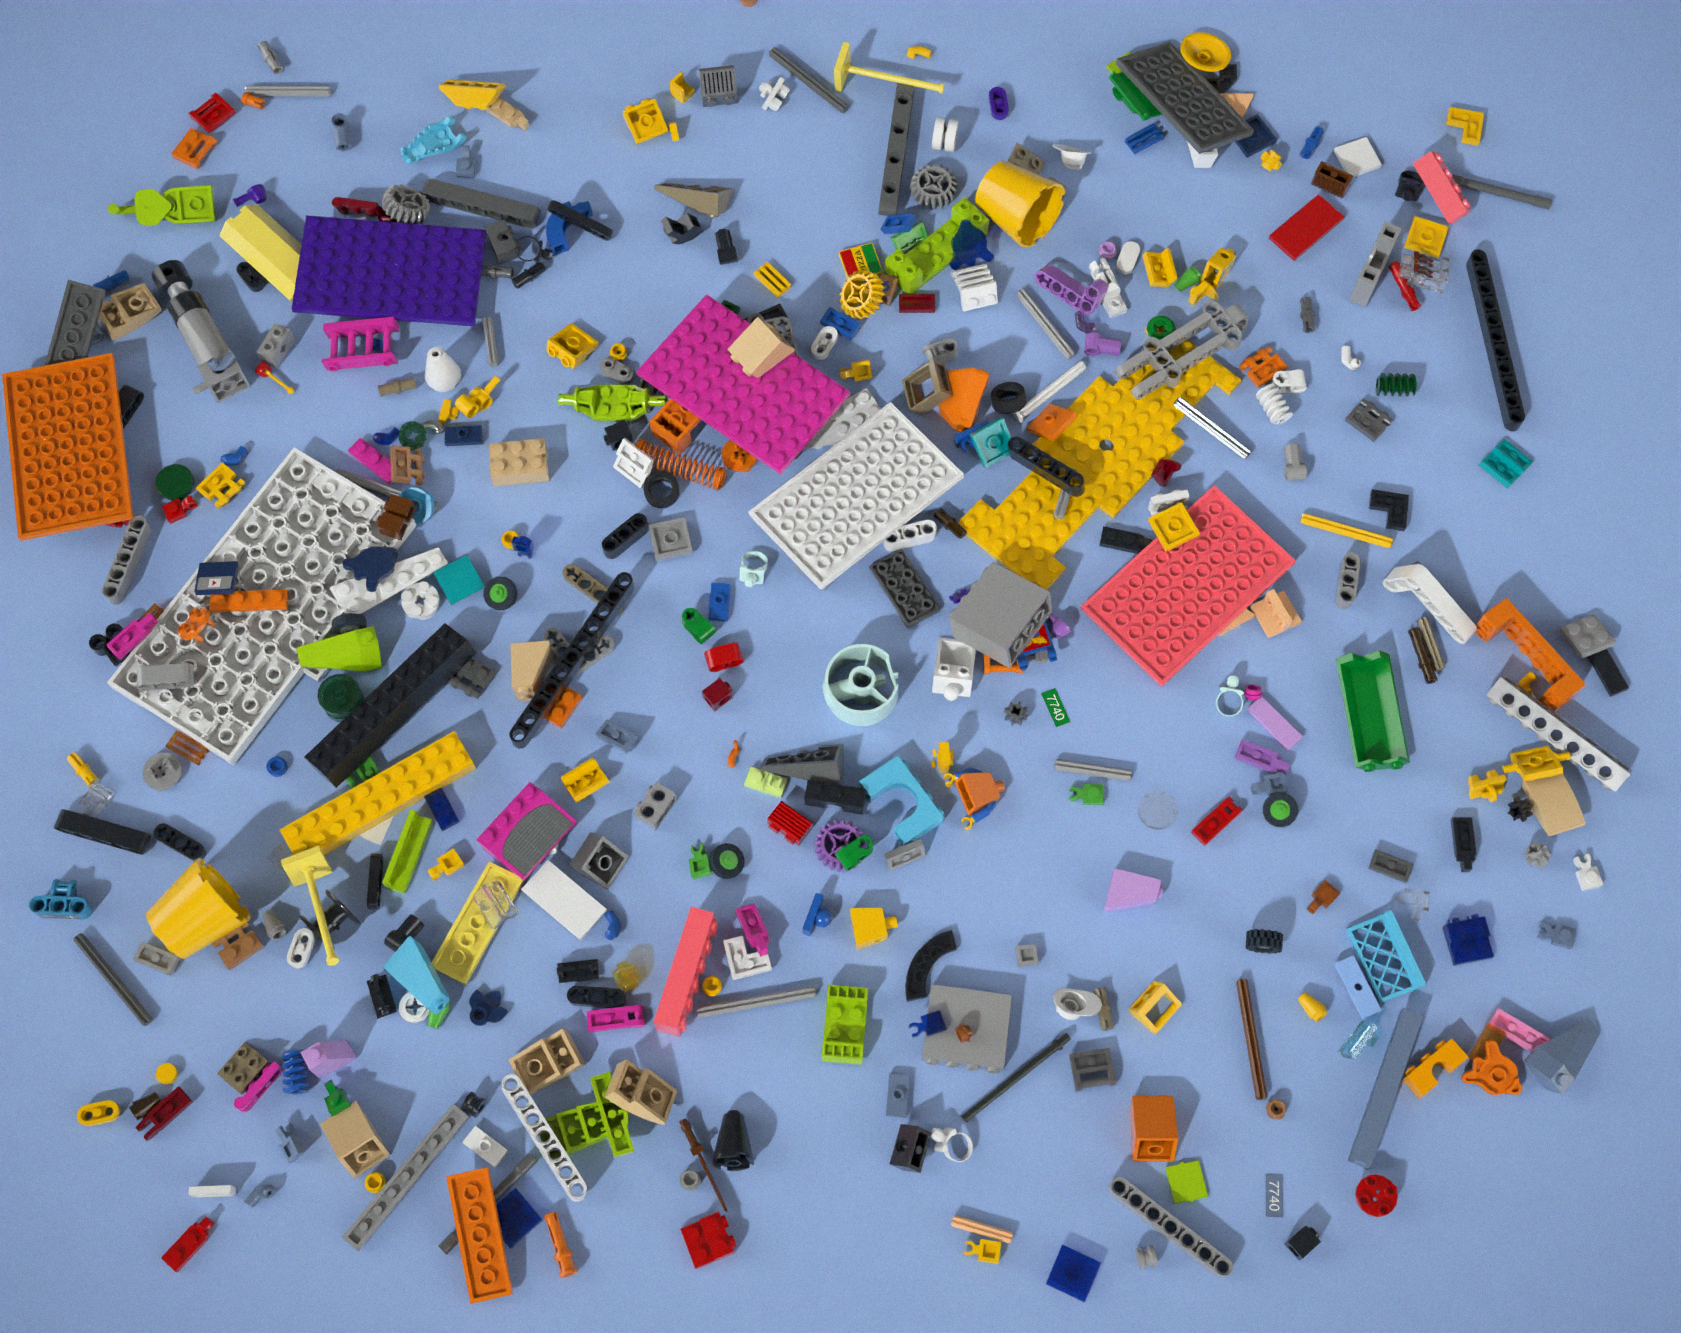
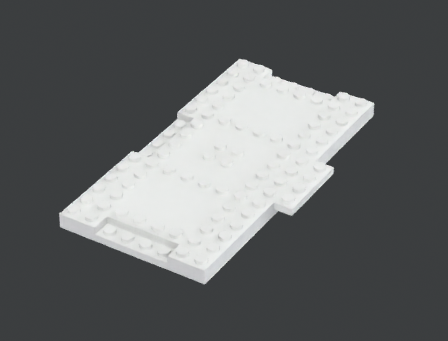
(249, 661)

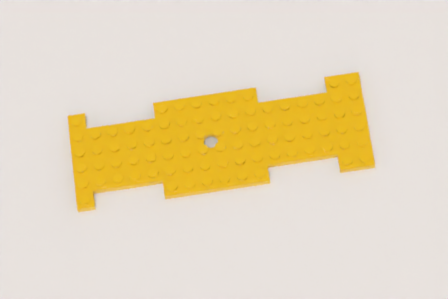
(1023, 527)

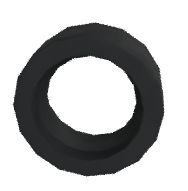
(1008, 389)
(661, 502)

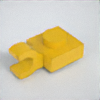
(860, 370)
(448, 863)

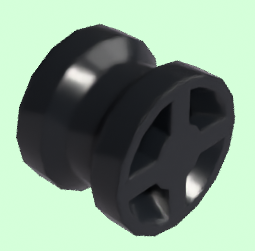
(473, 1104)

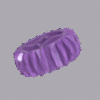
(834, 840)

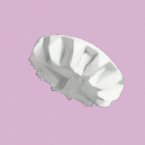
(408, 1014)

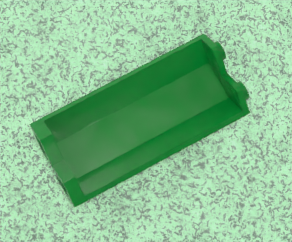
(1372, 711)

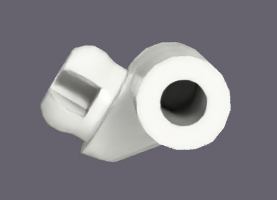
(1347, 360)

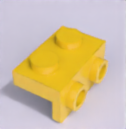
(1160, 268)
(584, 779)

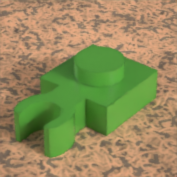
(1091, 794)
(700, 863)

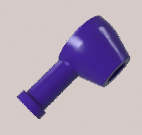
(256, 193)

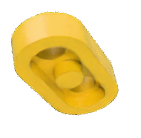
(99, 1113)

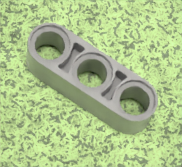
(1351, 573)
(165, 676)

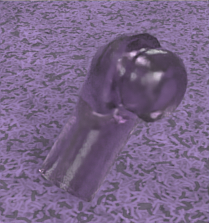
(1082, 325)

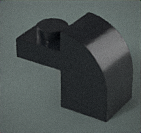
(683, 229)

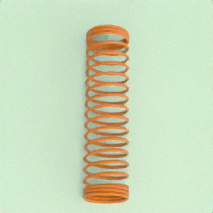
(719, 475)

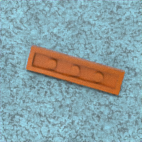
(250, 601)

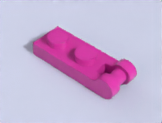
(615, 1018)
(258, 1087)

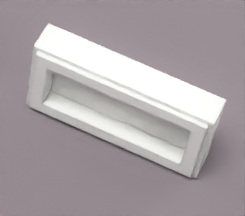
(212, 1191)

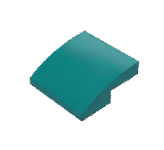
(1506, 463)
(459, 579)

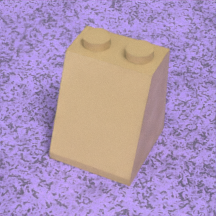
(759, 348)
(529, 667)
(354, 1140)

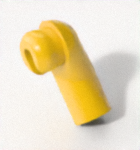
(913, 50)

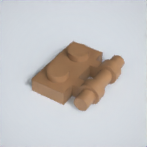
(401, 465)
(239, 950)

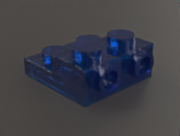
(1468, 939)

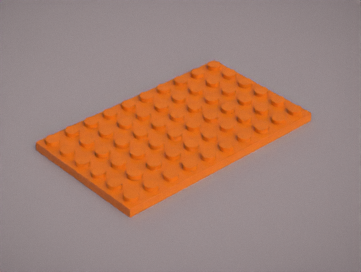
(67, 447)

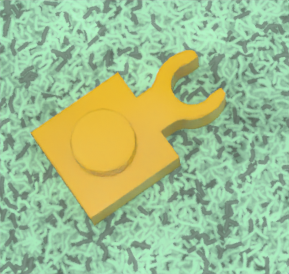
(987, 1251)

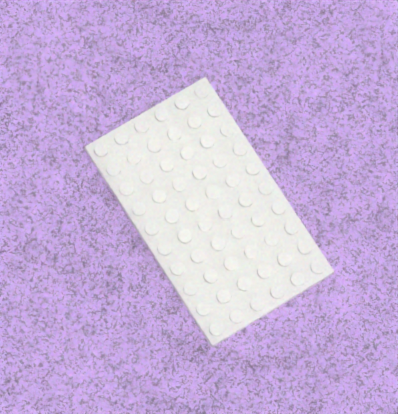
(855, 495)

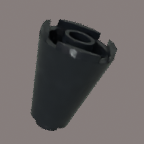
(733, 1143)

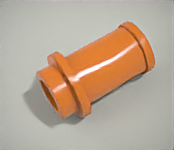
(249, 99)

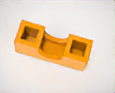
(1421, 1079)

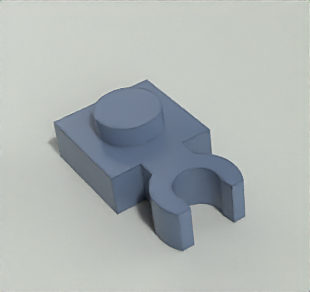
(1560, 935)

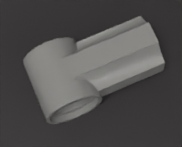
(1294, 467)

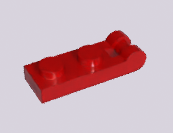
(1216, 821)

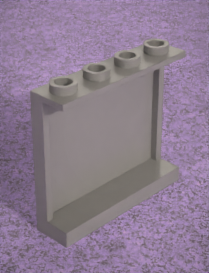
(987, 1017)

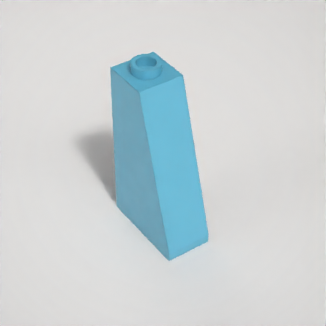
(416, 973)

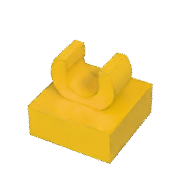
(447, 411)

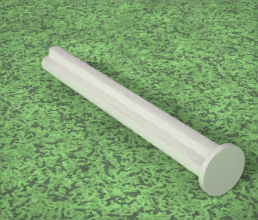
(1049, 391)

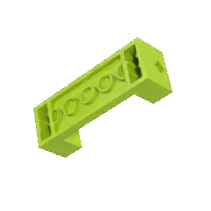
(934, 252)

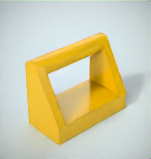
(1148, 1000)

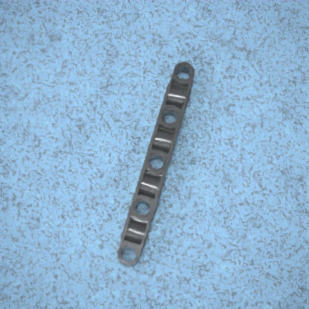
(896, 150)

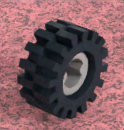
(1264, 941)

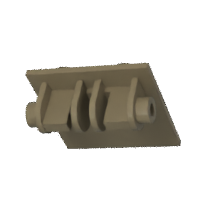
(1024, 158)
(243, 1068)

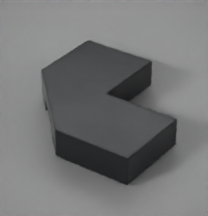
(1226, 79)

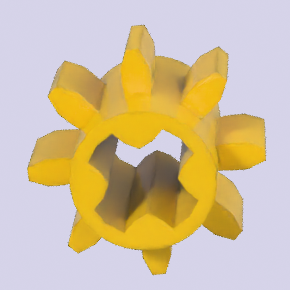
(1271, 160)

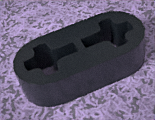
(247, 279)

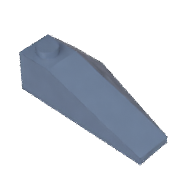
(1562, 1058)

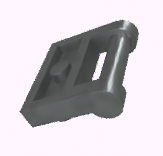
(1092, 1062)

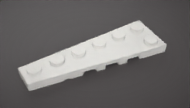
(356, 599)

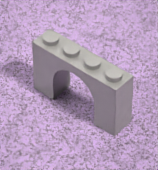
(1375, 264)

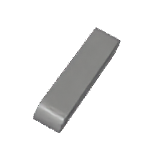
(129, 567)

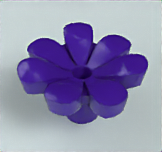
(956, 597)

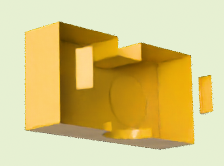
(945, 757)

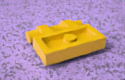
(216, 482)

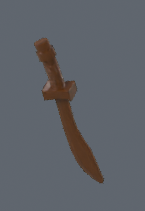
(695, 1149)

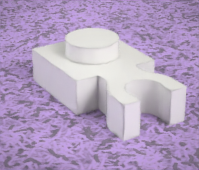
(1587, 876)

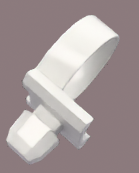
(942, 1138)

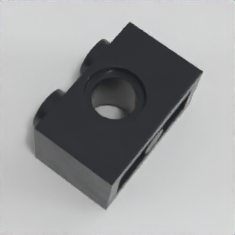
(910, 1148)

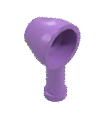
(1059, 628)

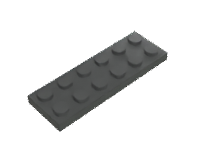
(75, 323)

